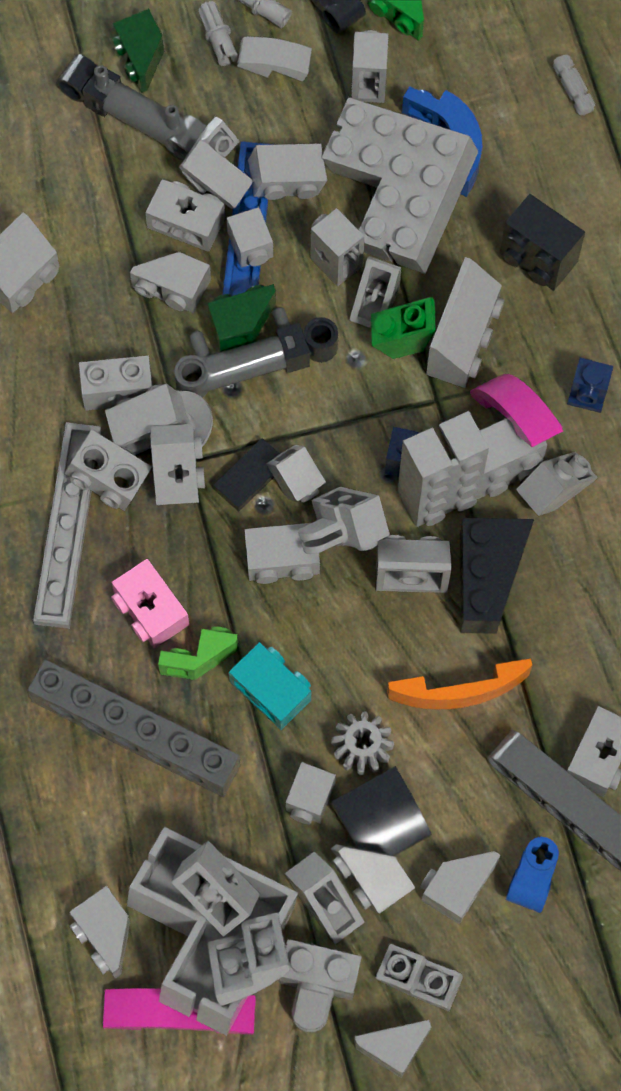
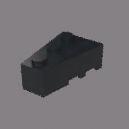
(488, 566)

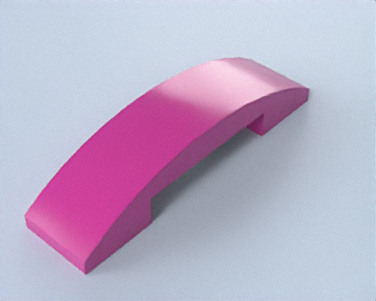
(520, 405)
(141, 1009)

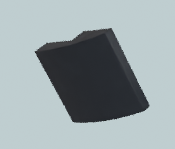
(382, 815)

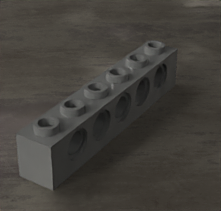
(134, 728)

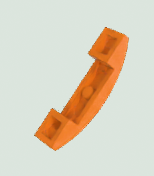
(414, 692)

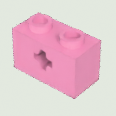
(143, 585)

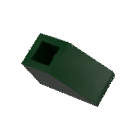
(141, 46)
(240, 317)

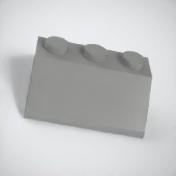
(465, 325)

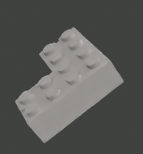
(416, 177)
(482, 466)
(190, 980)

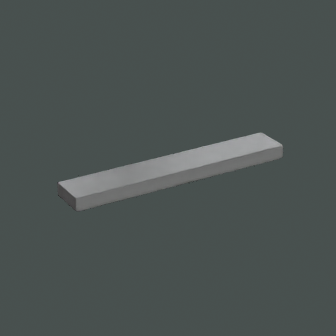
(64, 537)

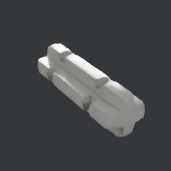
(574, 84)

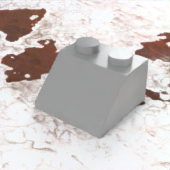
(25, 262)
(413, 564)

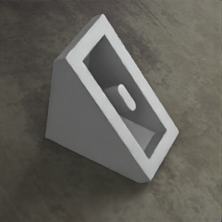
(376, 290)
(394, 1046)

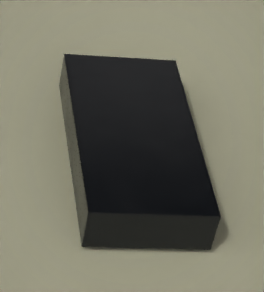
(247, 475)

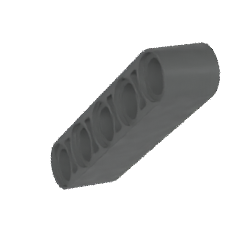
(559, 794)

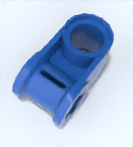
(533, 880)

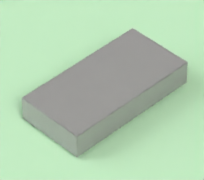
(216, 174)

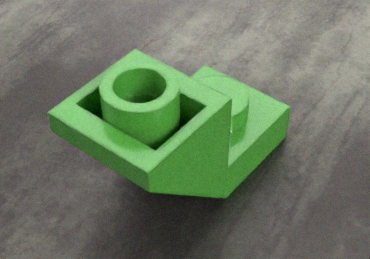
(213, 648)

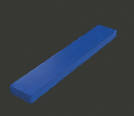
(240, 279)

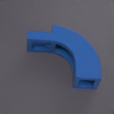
(448, 113)

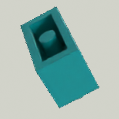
(271, 685)

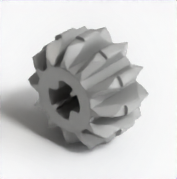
(367, 756)

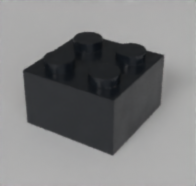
(541, 242)

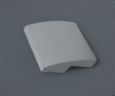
(249, 959)

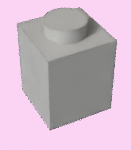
(250, 237)
(296, 474)
(310, 794)

